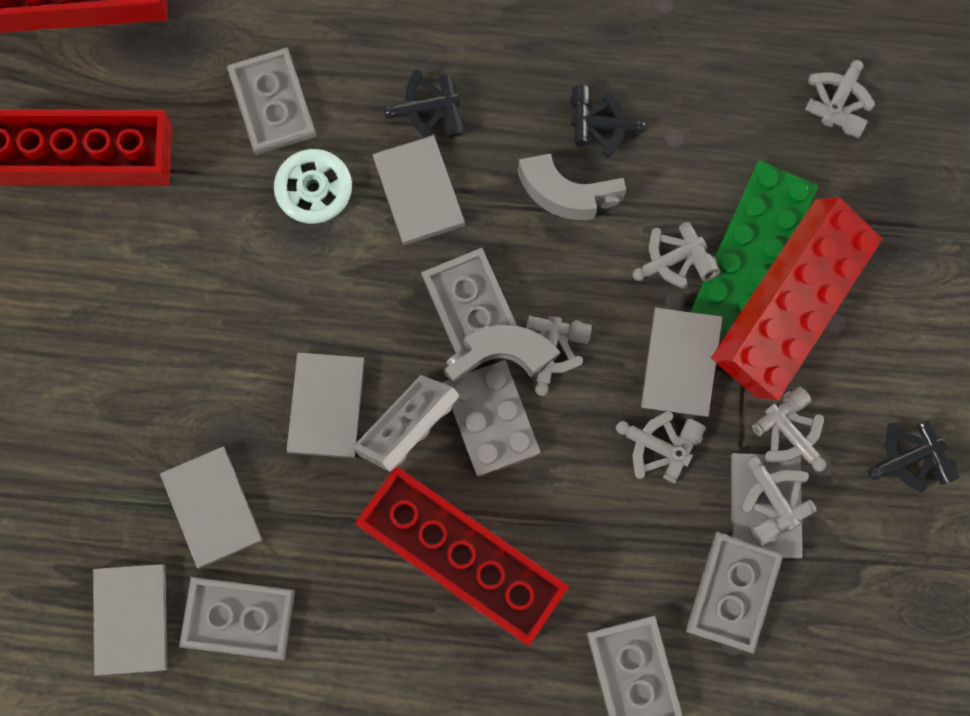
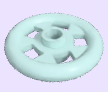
(292, 170)

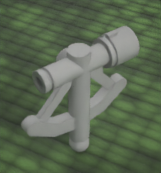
(832, 111)
(690, 248)
(556, 331)
(781, 418)
(677, 455)
(786, 514)

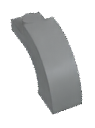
(564, 197)
(504, 342)

